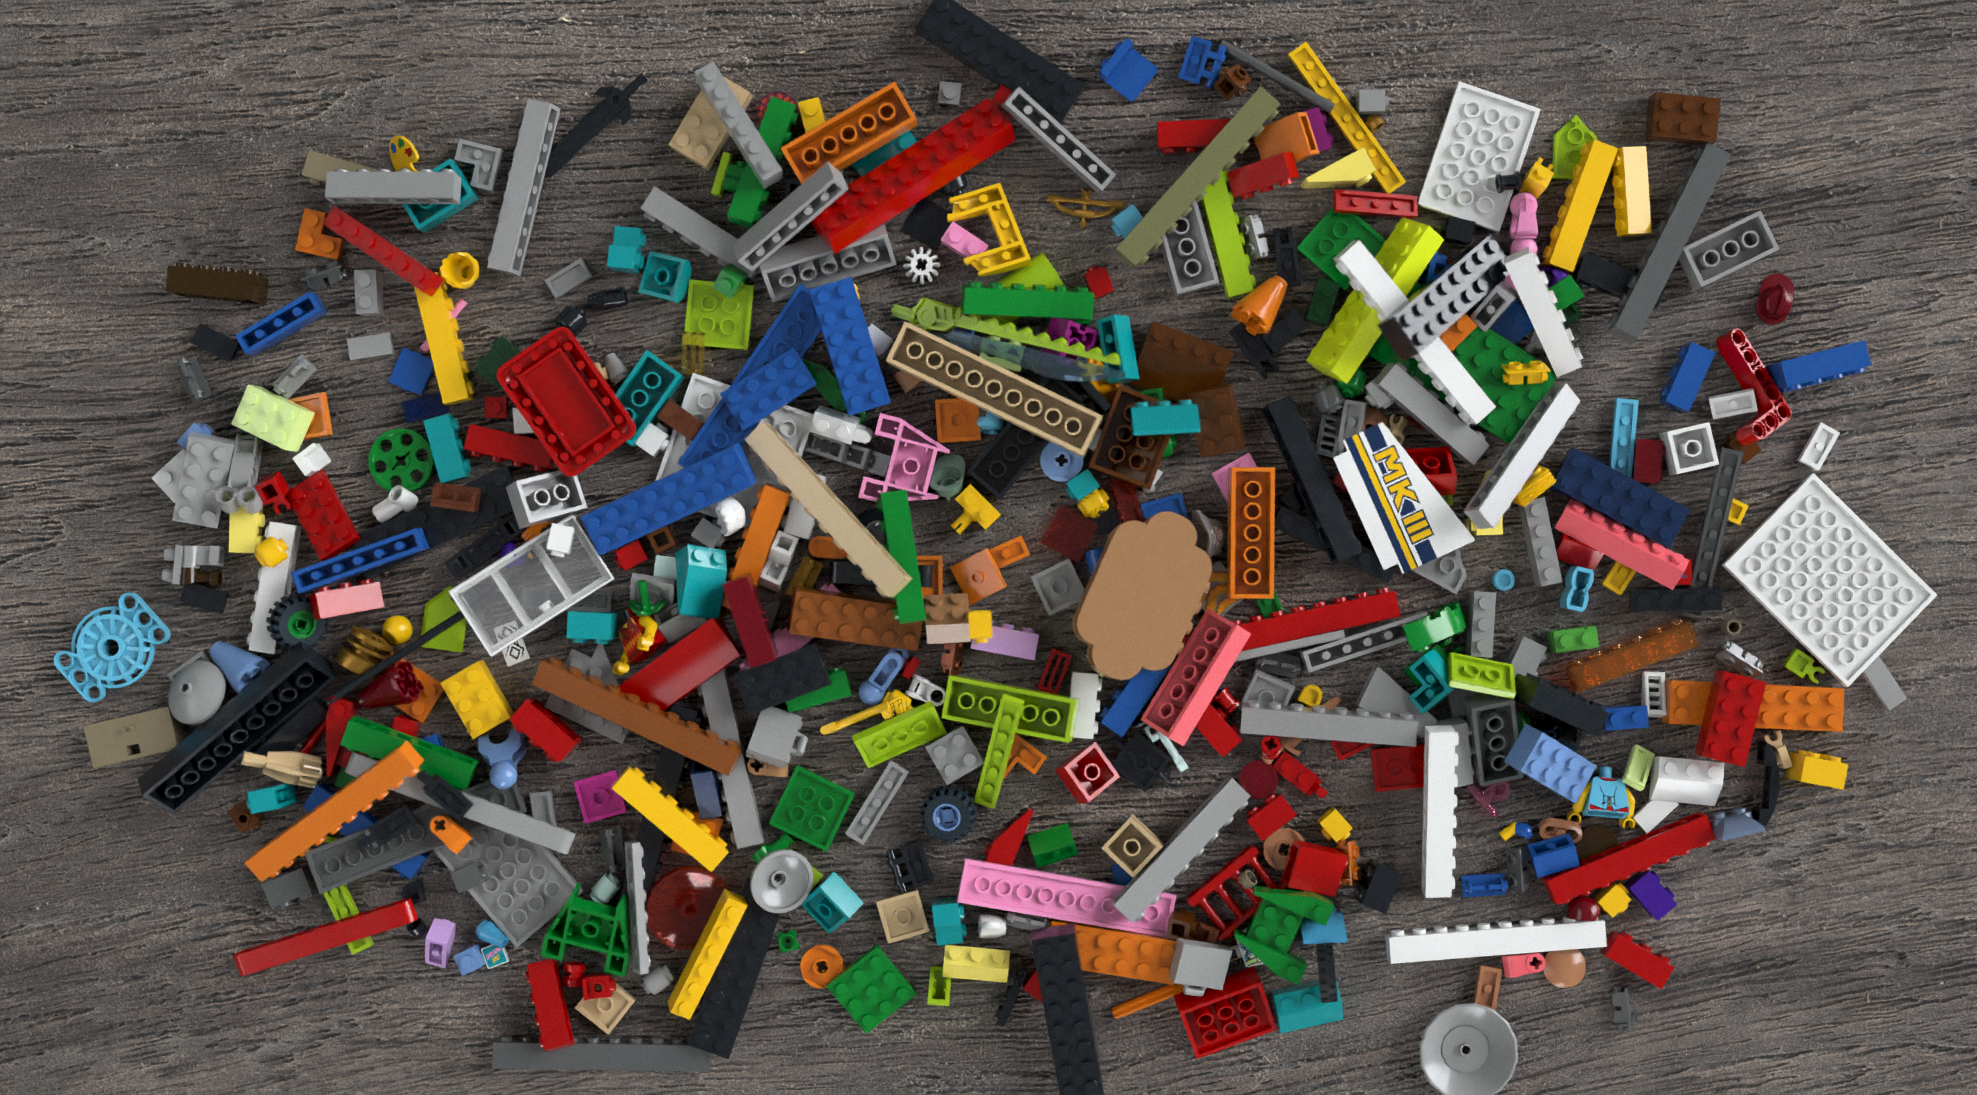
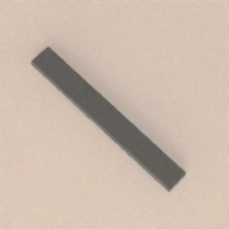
(1715, 521)

